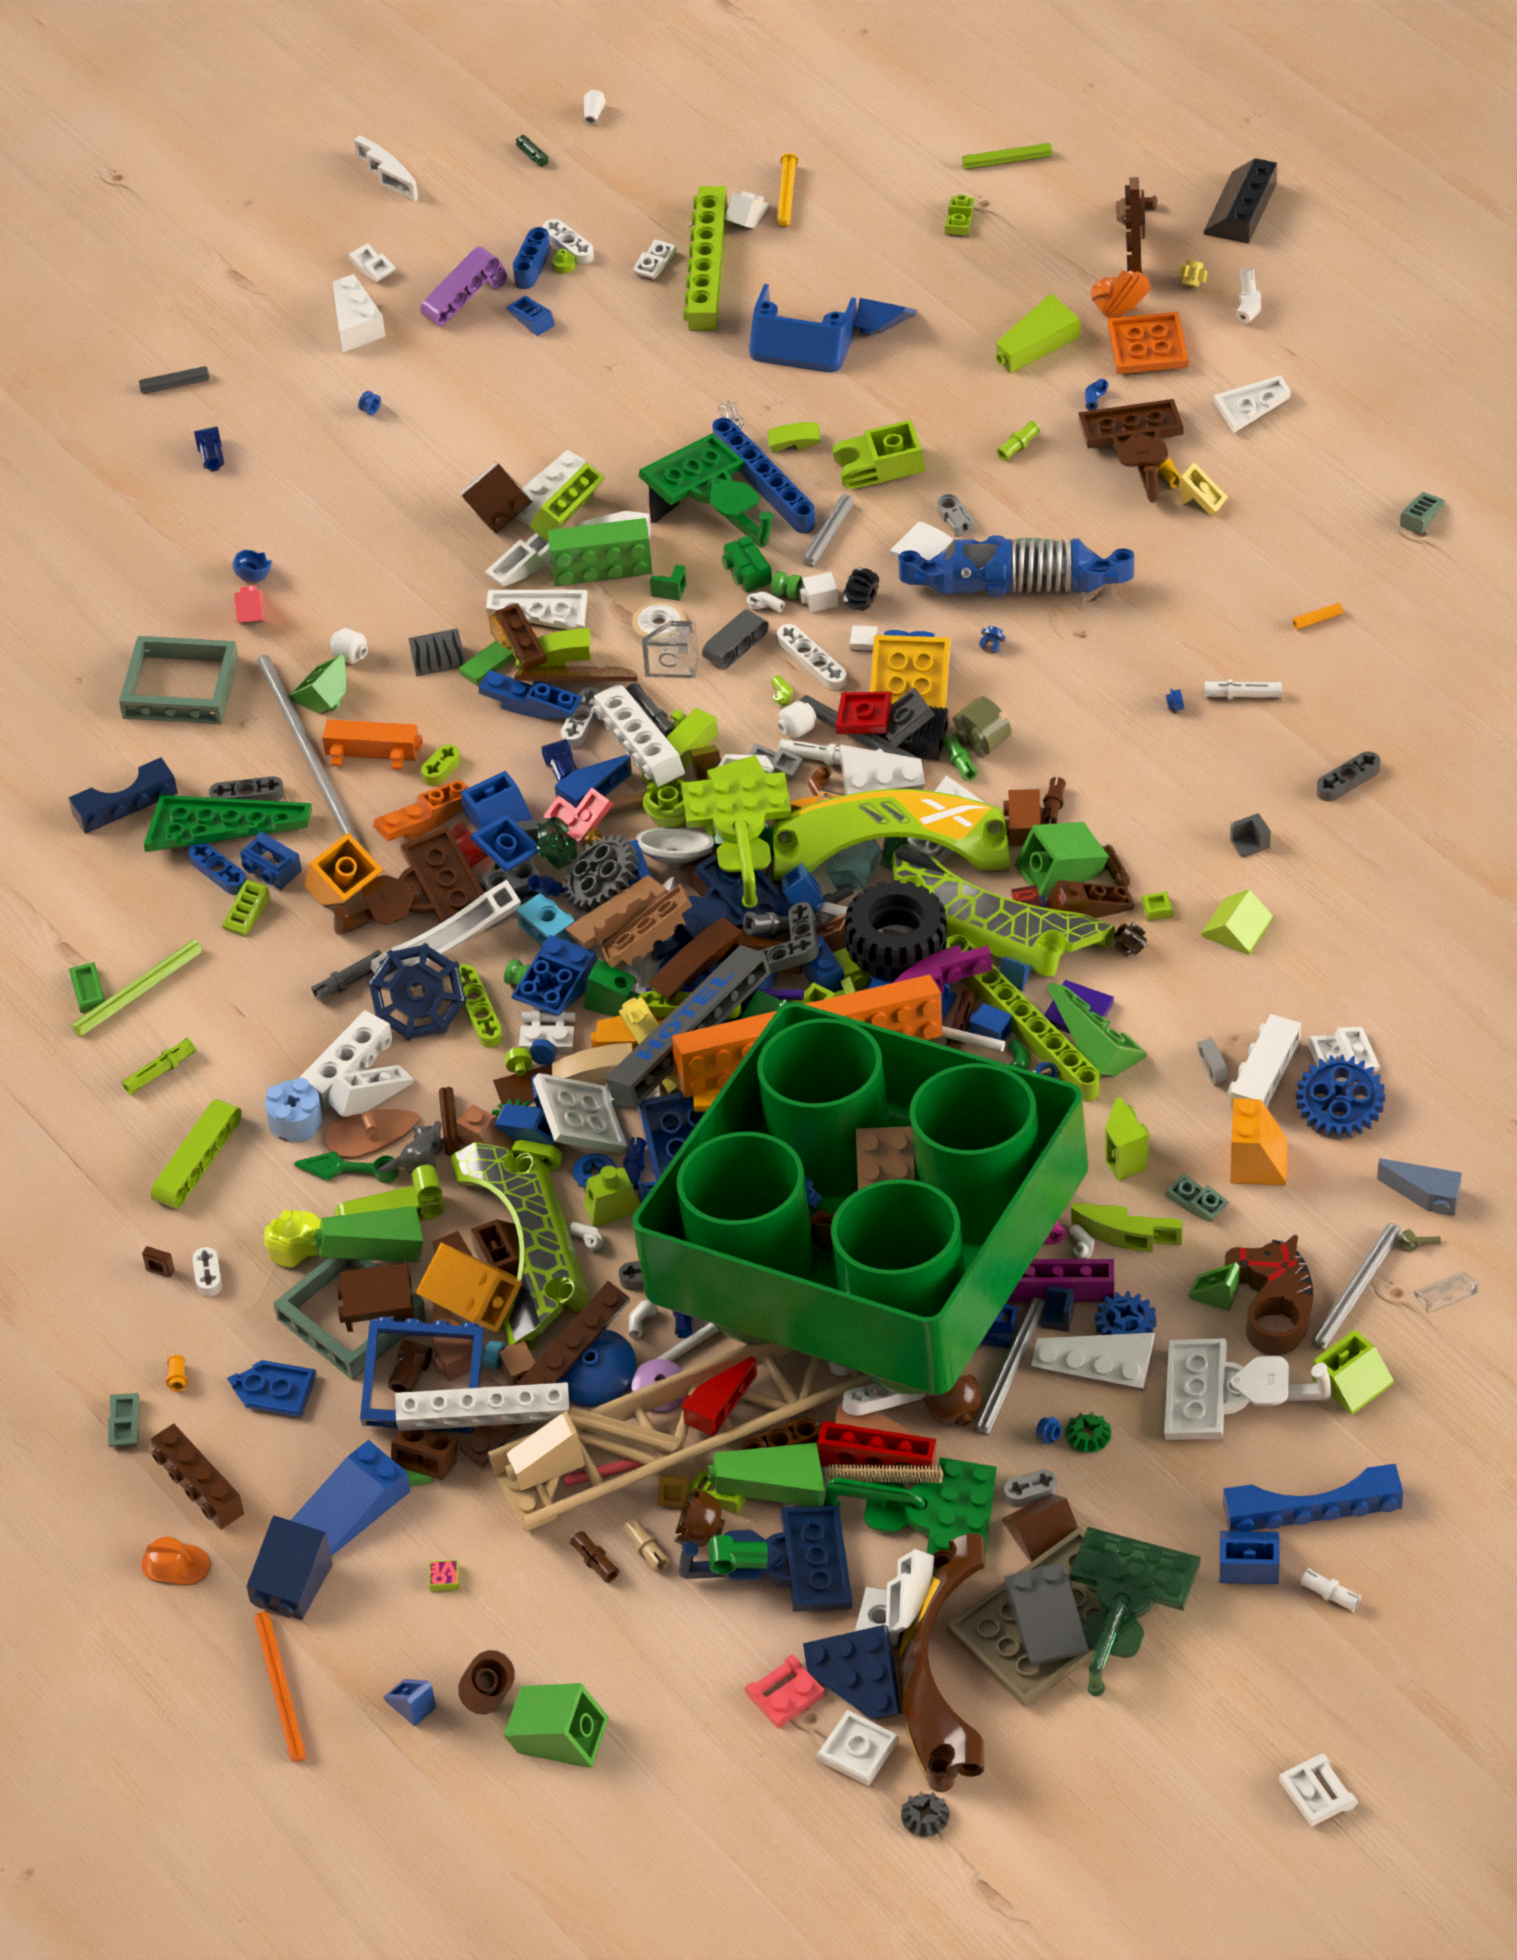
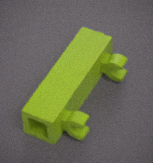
(690, 733)

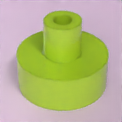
(563, 262)
(518, 1060)

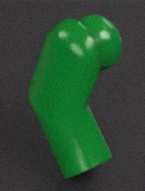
(1022, 1056)

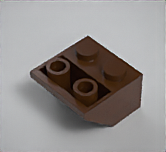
(498, 1245)

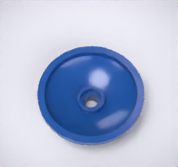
(604, 1377)

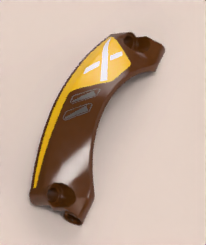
(934, 1730)

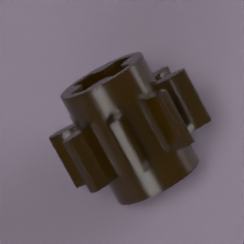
(1130, 939)

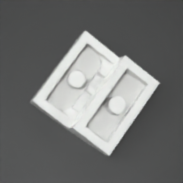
(923, 539)
(1346, 1041)

